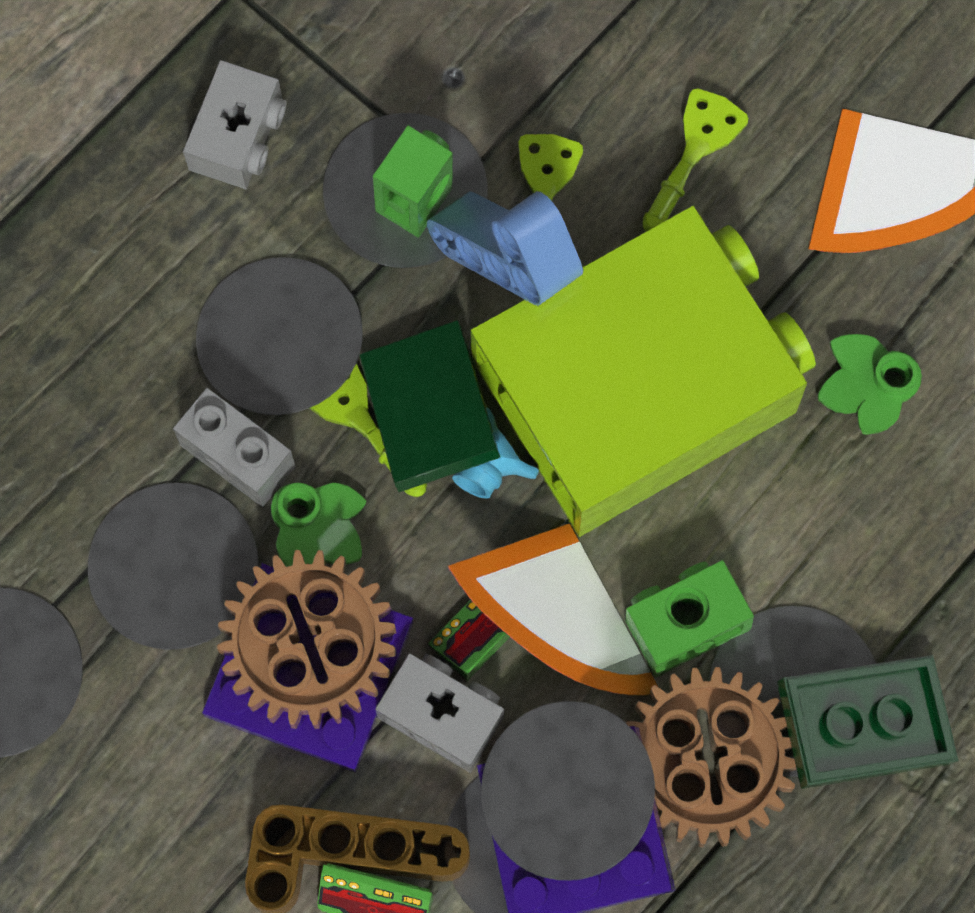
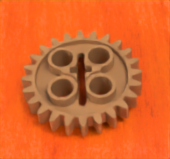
(262, 656)
(759, 750)

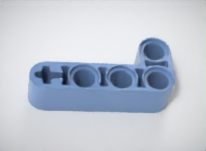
(515, 248)

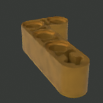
(359, 855)

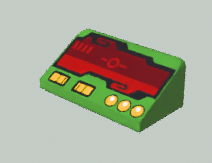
(468, 640)
(359, 892)

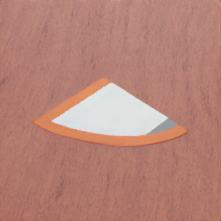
(892, 185)
(557, 610)

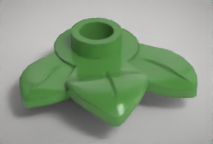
(862, 384)
(323, 527)

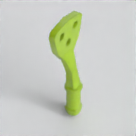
(697, 146)
(549, 155)
(356, 416)

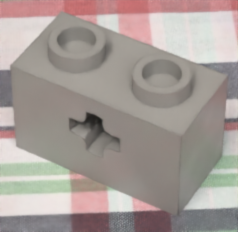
(235, 97)
(234, 447)
(410, 711)

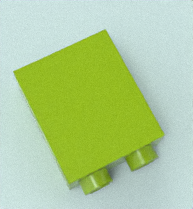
(643, 368)

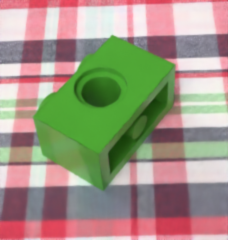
(413, 180)
(670, 643)

